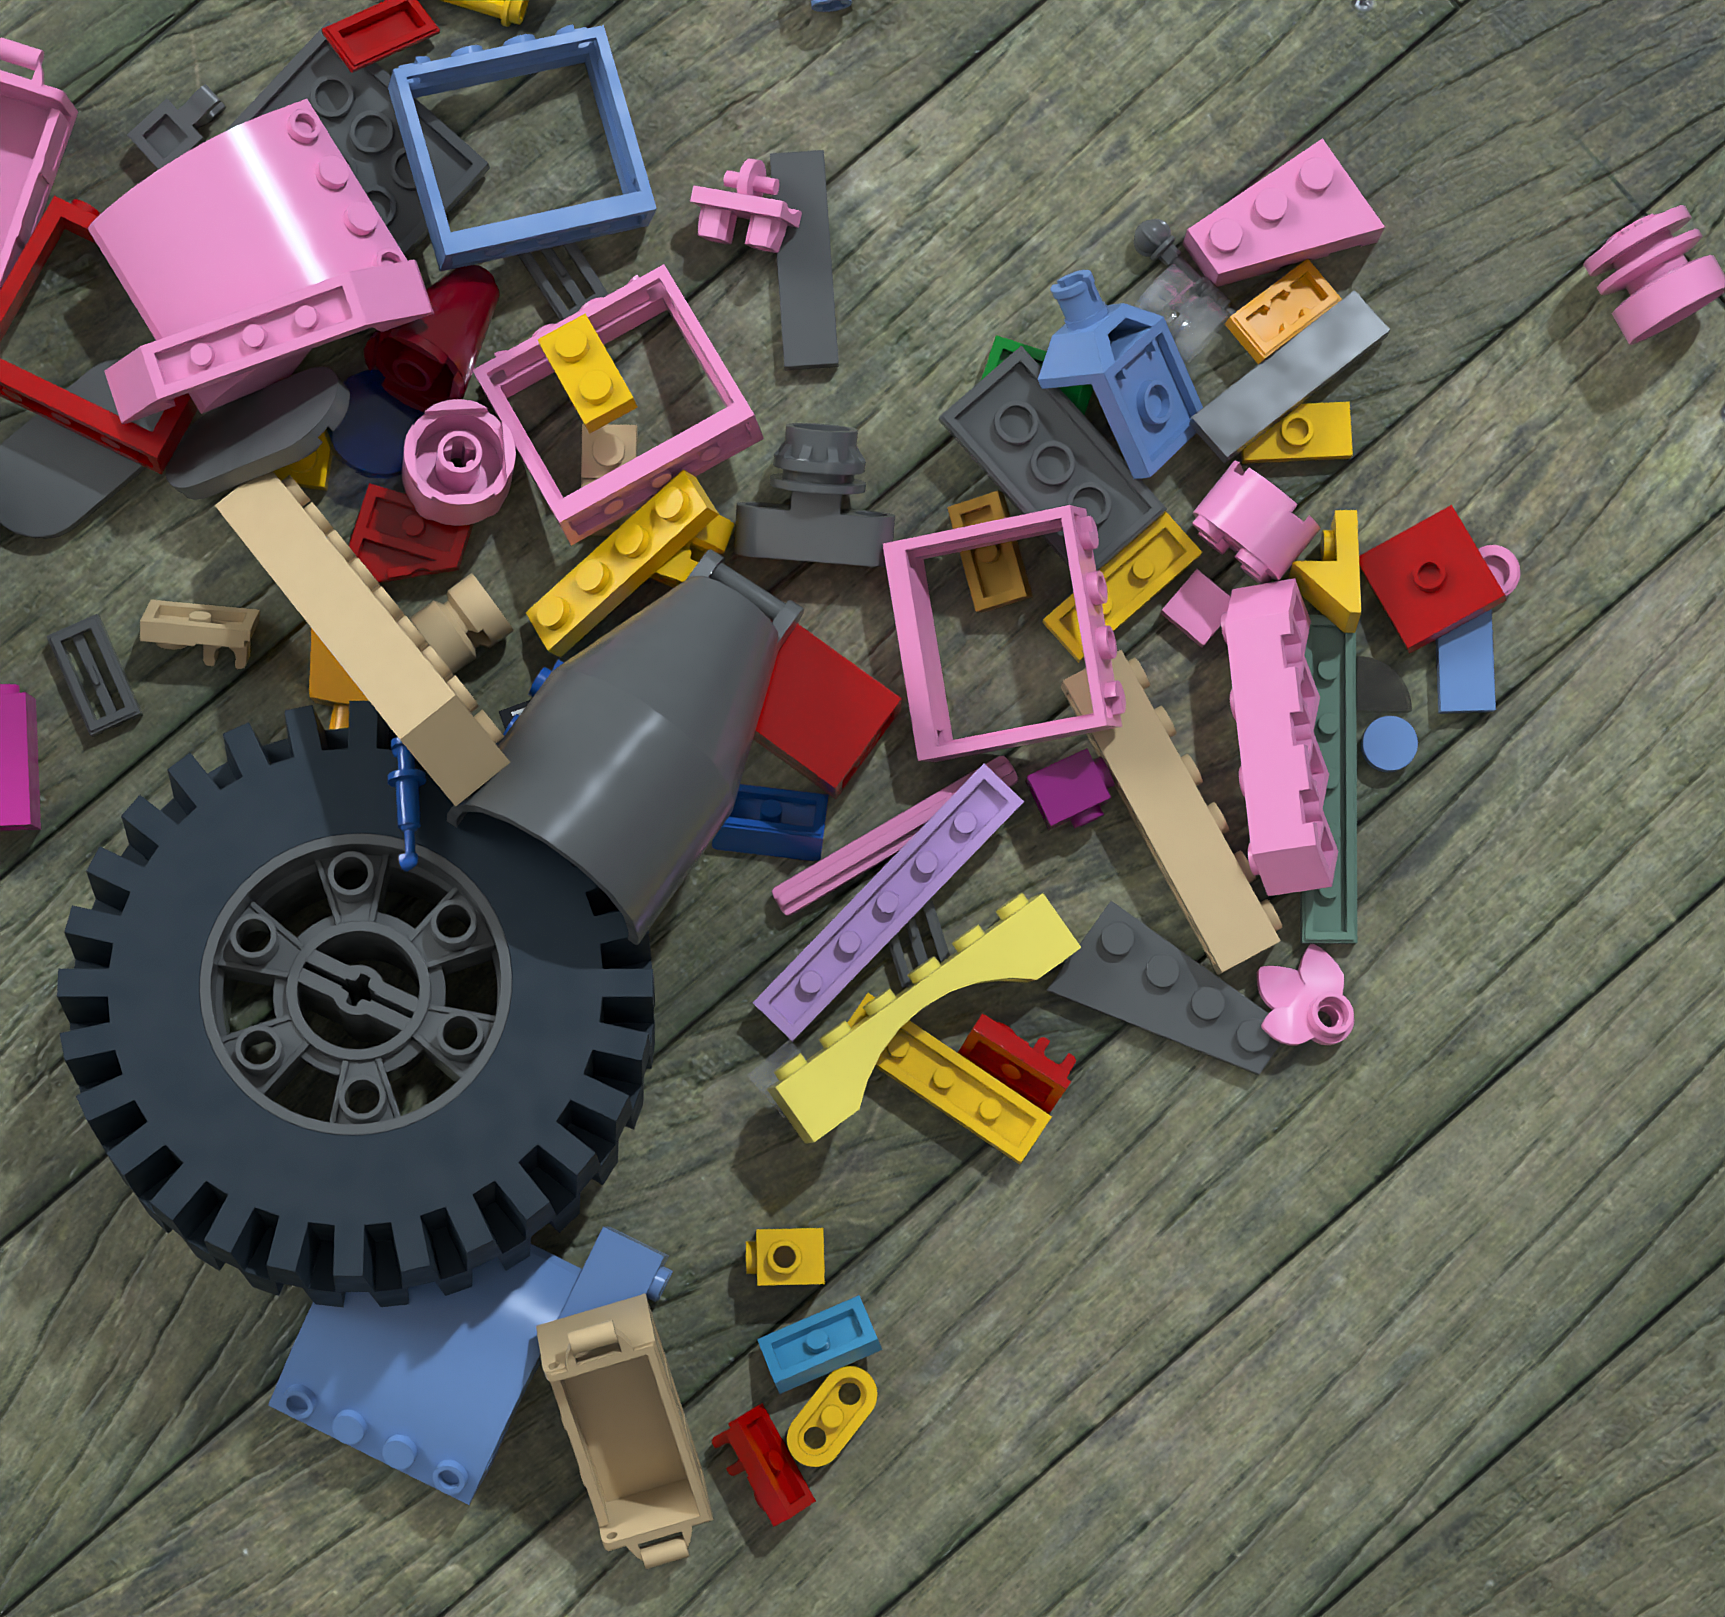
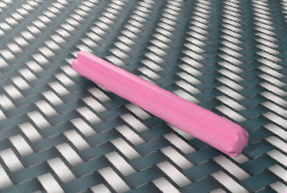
(872, 847)

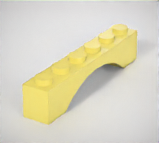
(832, 1082)

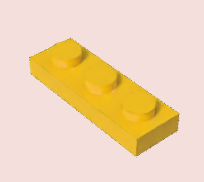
(1131, 580)

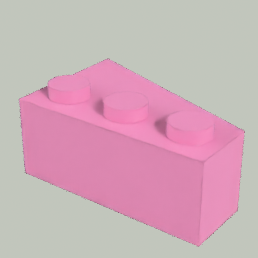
(1284, 219)

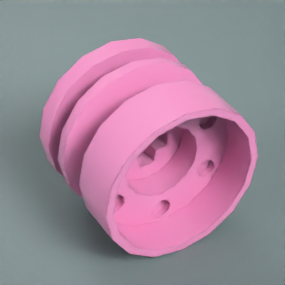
(1656, 274)

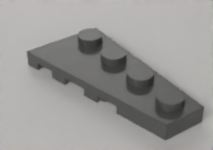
(1157, 987)

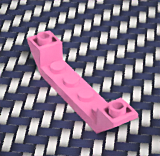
(265, 334)

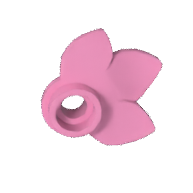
(1298, 997)

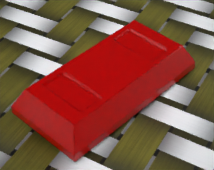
(379, 32)

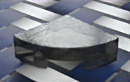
(1379, 688)

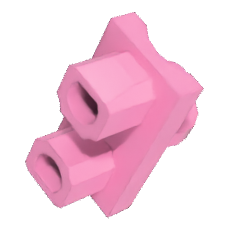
(767, 216)

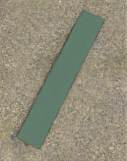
(1331, 912)

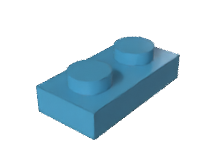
(819, 1344)

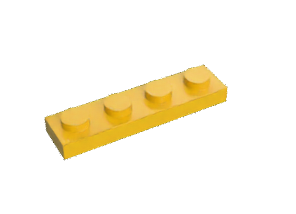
(622, 563)
(960, 1089)

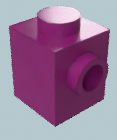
(1071, 790)

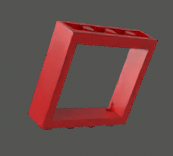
(57, 404)

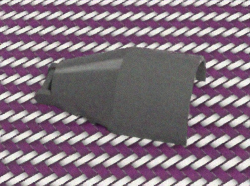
(644, 739)

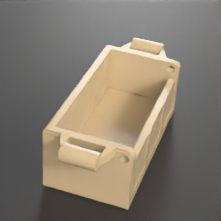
(627, 1428)

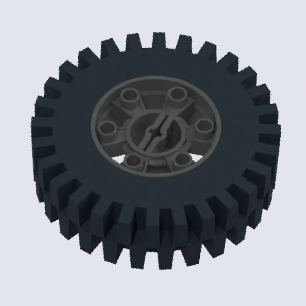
(376, 1193)

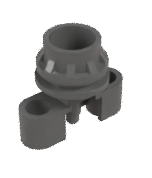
(818, 469)

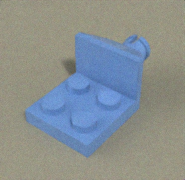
(1131, 368)

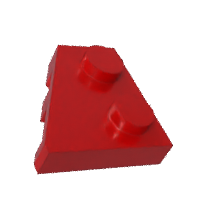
(400, 542)

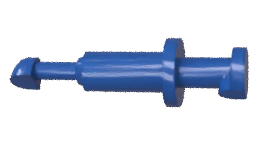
(407, 784)

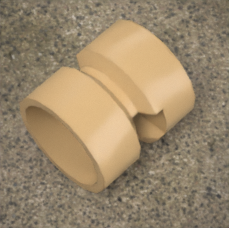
(462, 623)

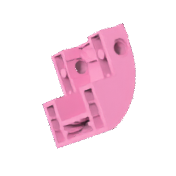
(239, 227)

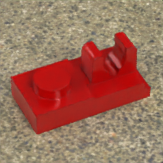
(1016, 1064)
(769, 1465)

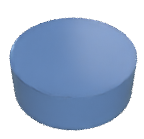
(1389, 744)

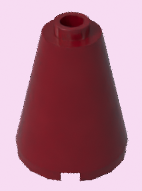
(437, 353)

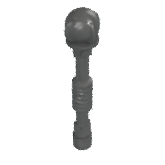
(1155, 241)

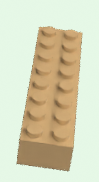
(367, 634)

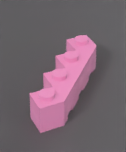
(1279, 754)

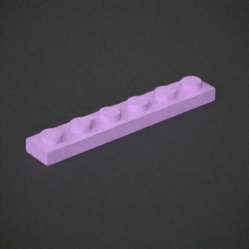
(888, 902)

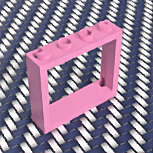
(645, 475)
(919, 642)

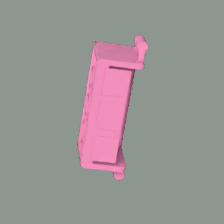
(32, 142)

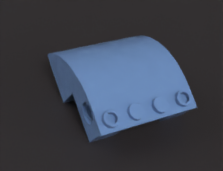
(427, 1378)

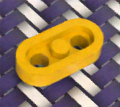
(832, 1415)

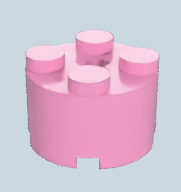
(487, 454)
(1254, 522)

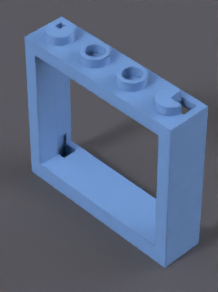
(546, 229)

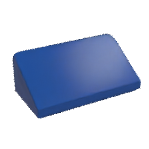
(775, 823)

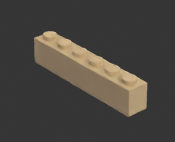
(1177, 823)

